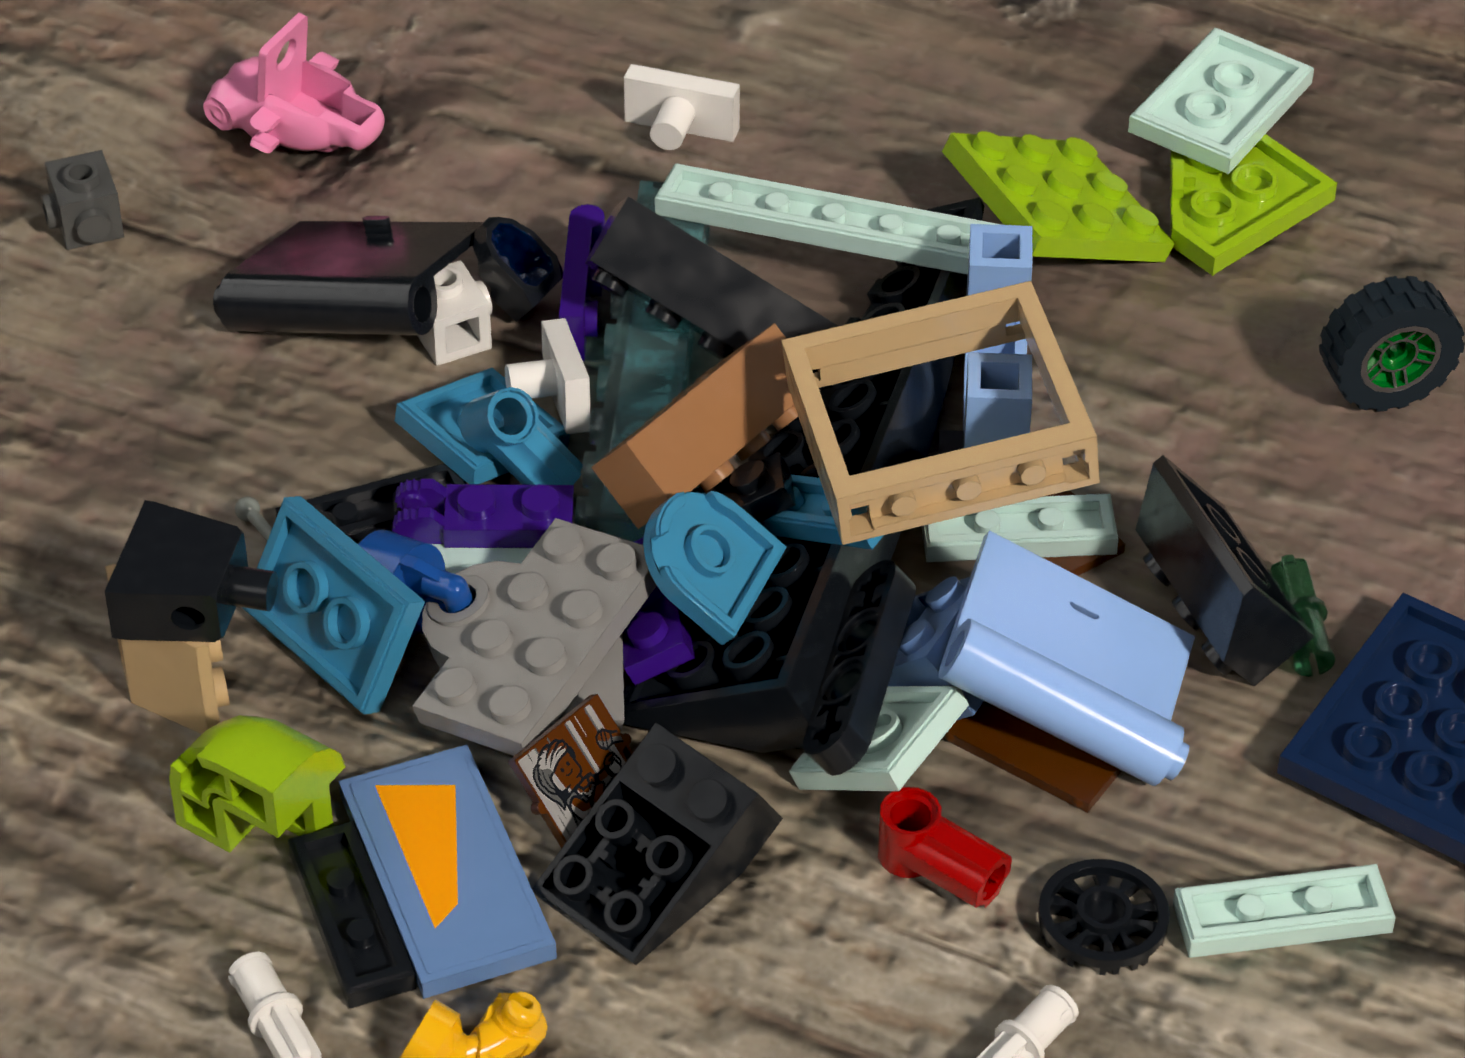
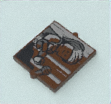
(572, 765)

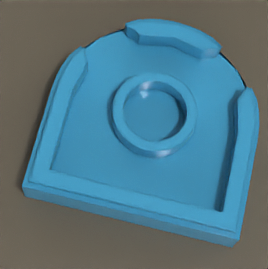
(709, 559)

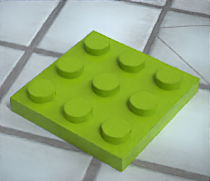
(1062, 193)

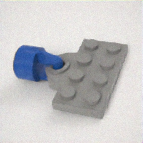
(514, 634)

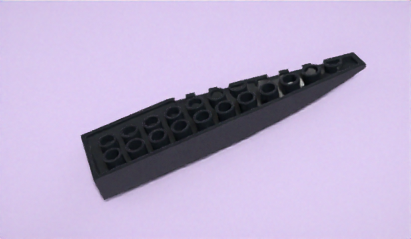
(767, 678)

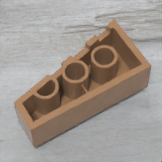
(702, 429)

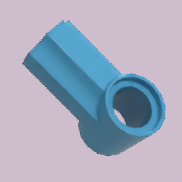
(525, 445)

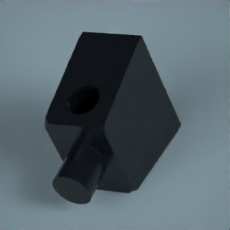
(183, 578)

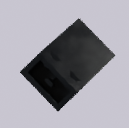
(657, 846)

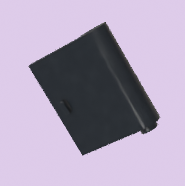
(343, 278)

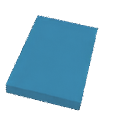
(336, 605)

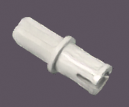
(271, 1008)
(1034, 1027)

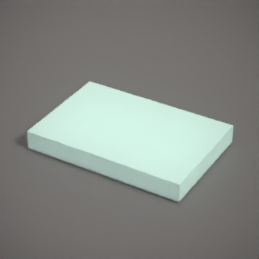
(1221, 100)

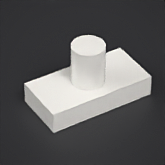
(680, 105)
(557, 375)

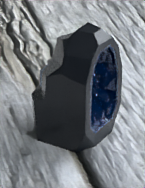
(515, 264)

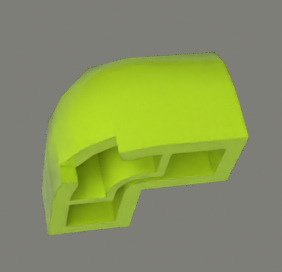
(252, 776)

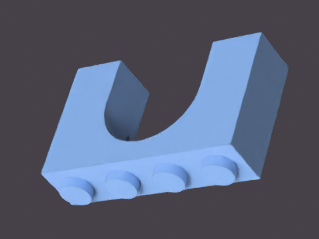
(1000, 376)

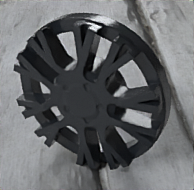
(1103, 915)

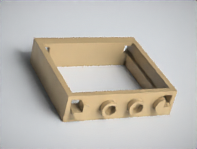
(952, 481)

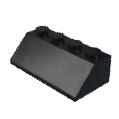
(692, 282)

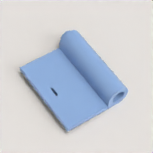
(1070, 660)

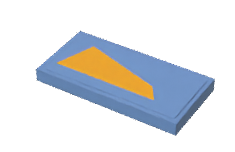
(447, 871)

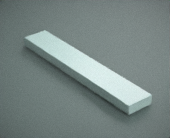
(816, 217)

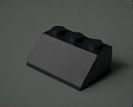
(1217, 577)

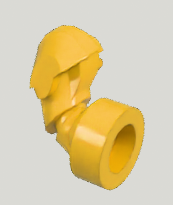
(508, 1029)

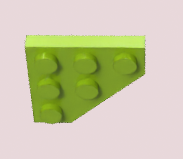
(1232, 214)

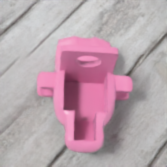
(294, 100)

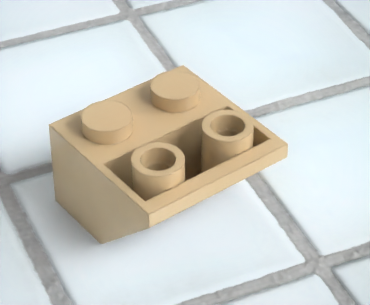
(175, 678)

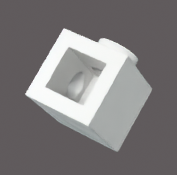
(461, 318)

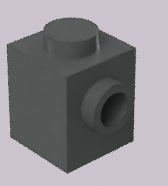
(82, 200)

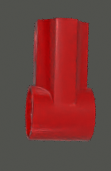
(925, 844)

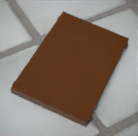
(1033, 756)

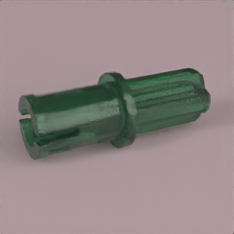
(1296, 582)

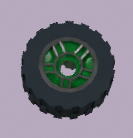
(1391, 343)

